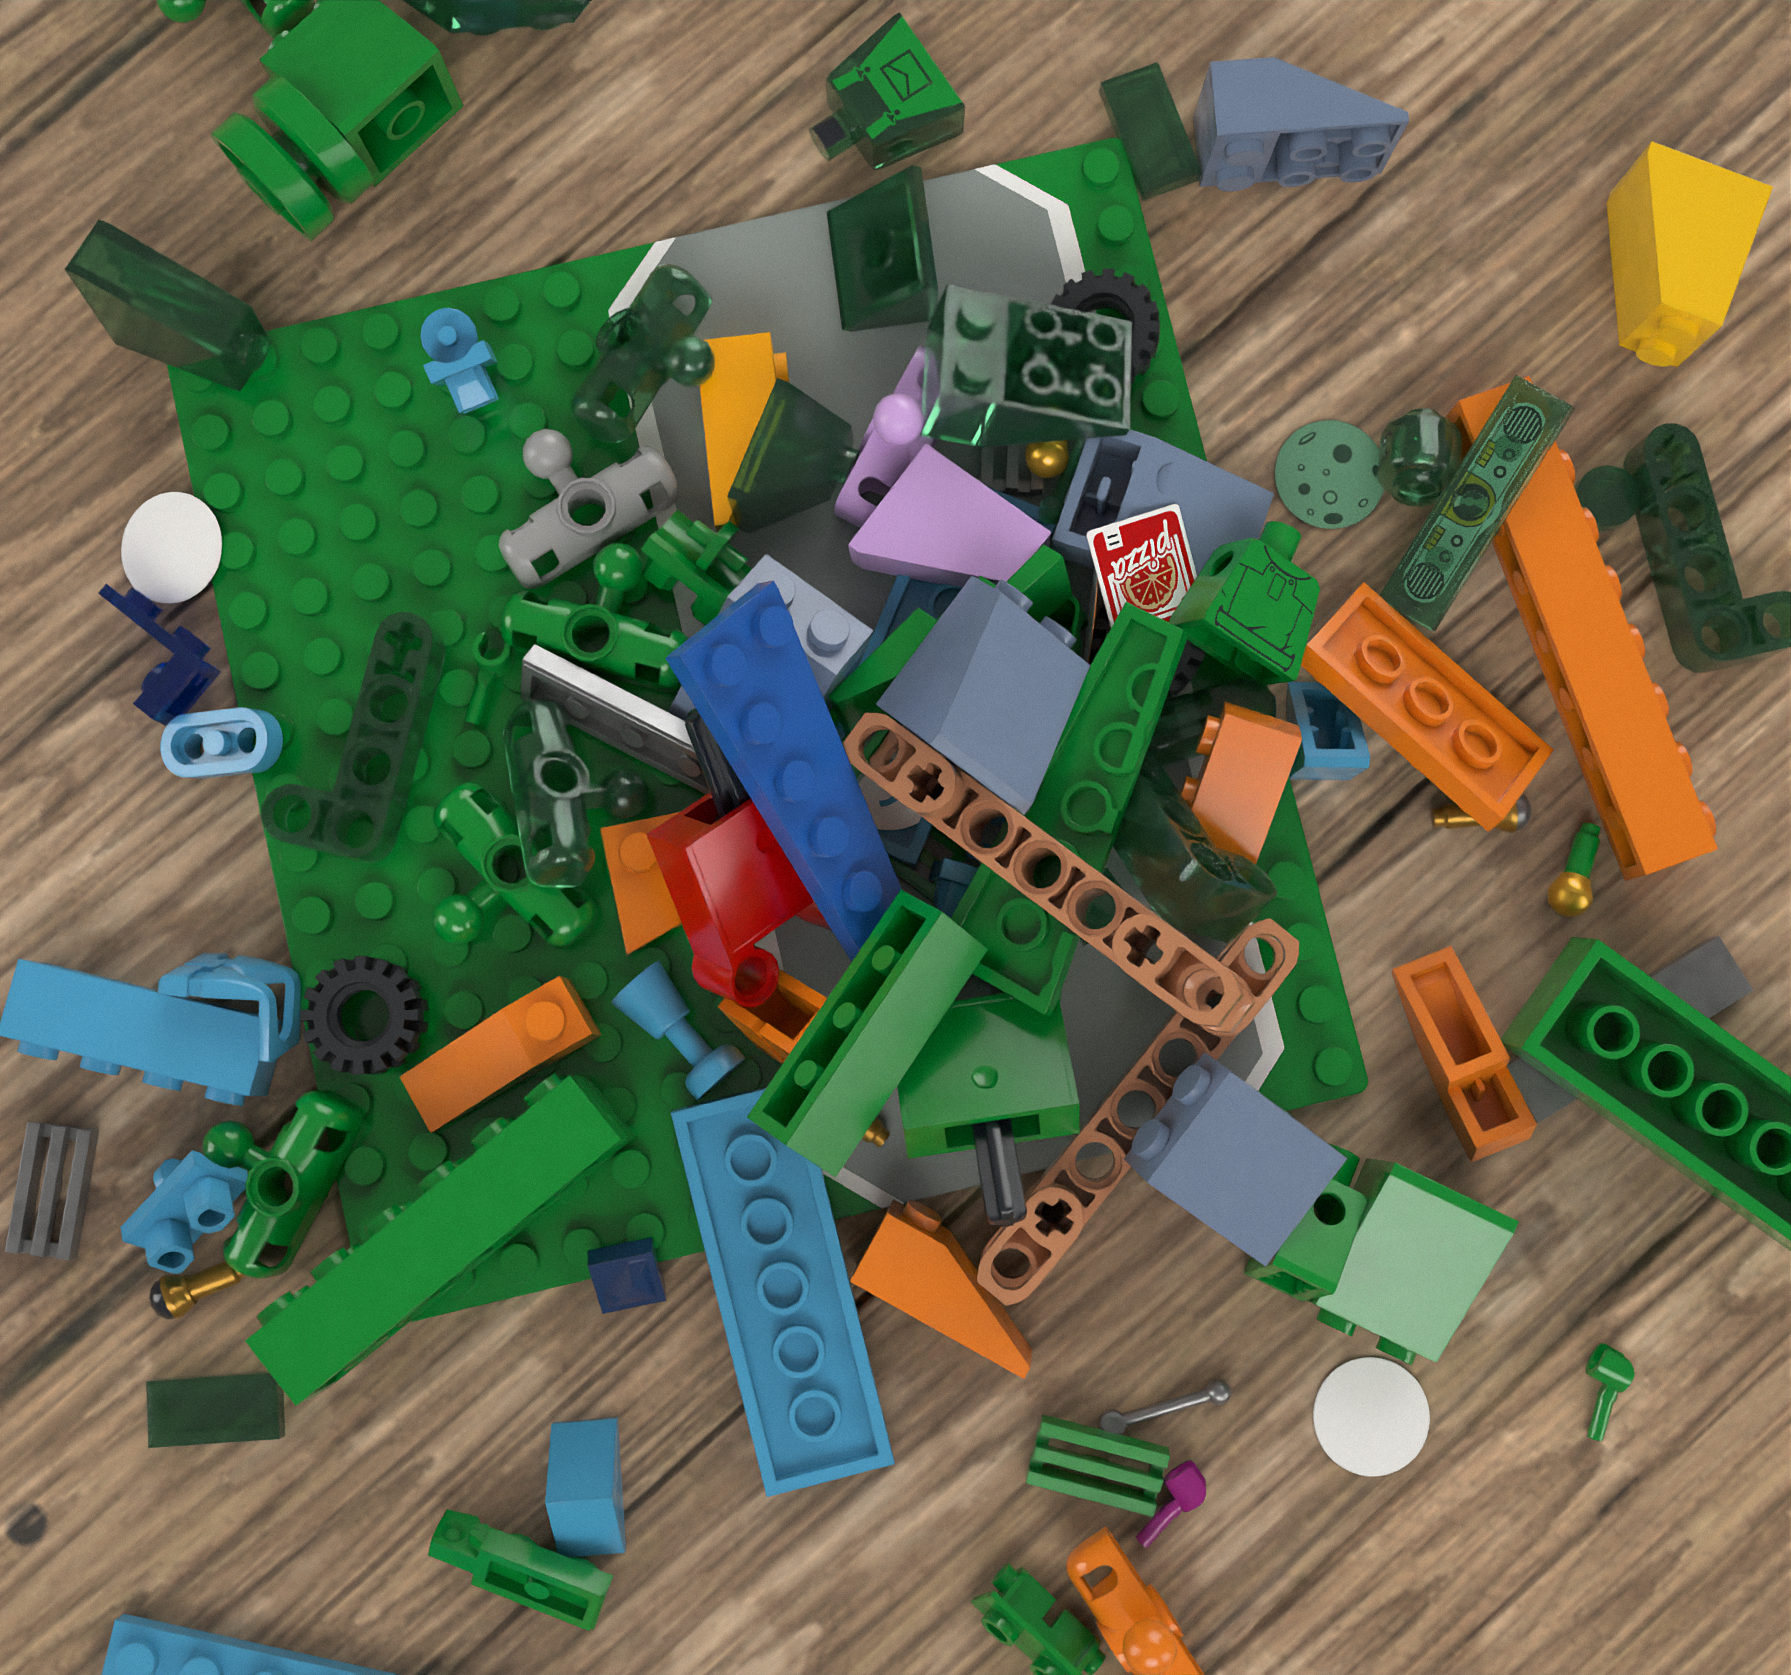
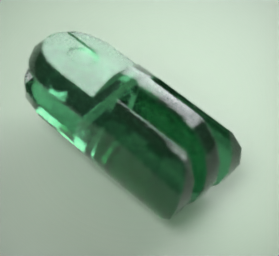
(1185, 715)

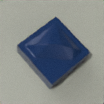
(626, 1275)

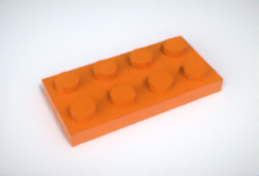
(1425, 706)

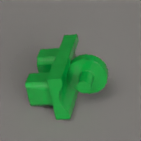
(698, 559)

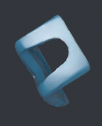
(243, 979)

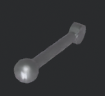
(1216, 1392)

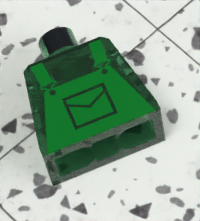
(888, 100)

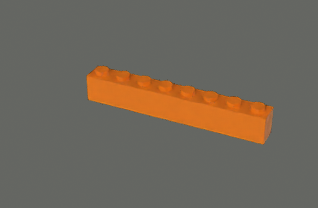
(1595, 665)

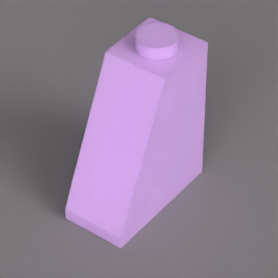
(945, 528)

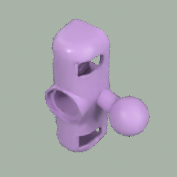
(887, 445)

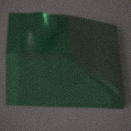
(791, 460)

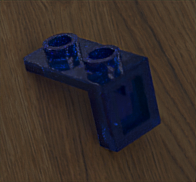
(171, 685)

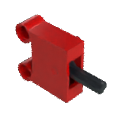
(728, 880)

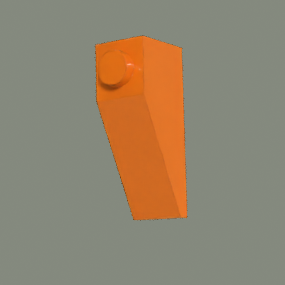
(500, 1053)
(931, 1278)

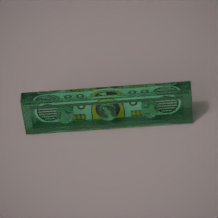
(1476, 502)

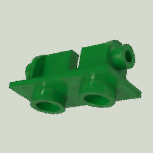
(1016, 1618)

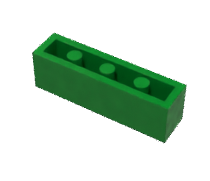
(868, 1032)

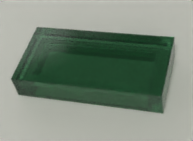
(1150, 131)
(214, 1409)

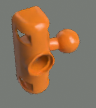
(1129, 1612)

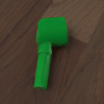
(486, 675)
(1616, 1375)

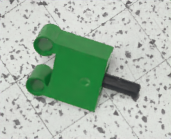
(987, 1082)

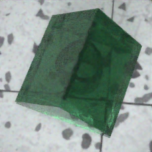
(884, 255)

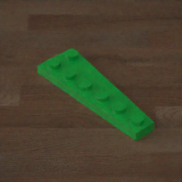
(1076, 805)

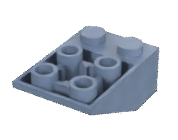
(1288, 127)
(1142, 474)

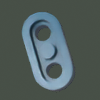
(226, 742)

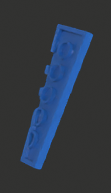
(778, 736)

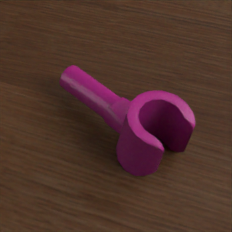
(1188, 1493)

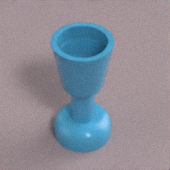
(661, 1011)

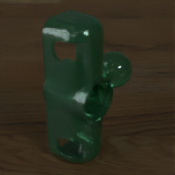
(643, 351)
(555, 792)

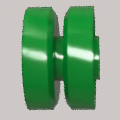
(289, 162)

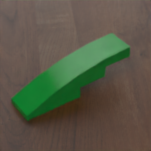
(1040, 579)

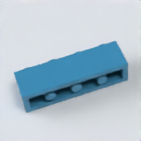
(138, 1029)

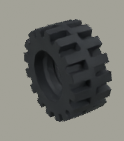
(1121, 296)

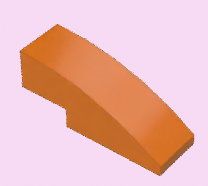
(1463, 1054)

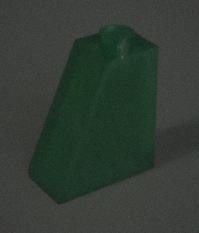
(167, 309)

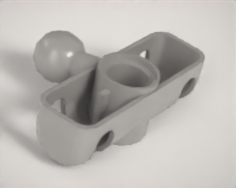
(614, 489)

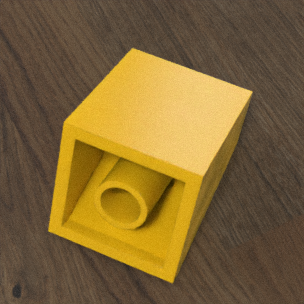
(1678, 250)

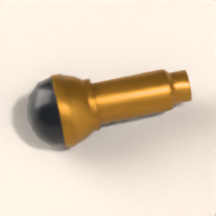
(176, 1294)

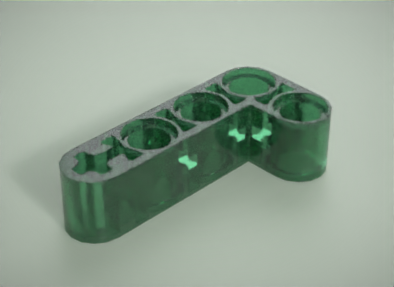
(1702, 548)
(366, 739)
(1181, 867)

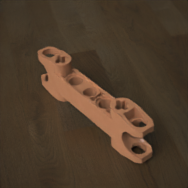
(963, 807)
(1080, 1195)

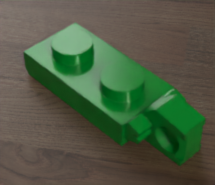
(522, 1570)

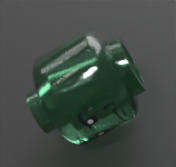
(1418, 456)

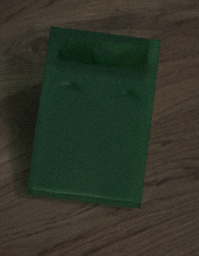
(1023, 371)

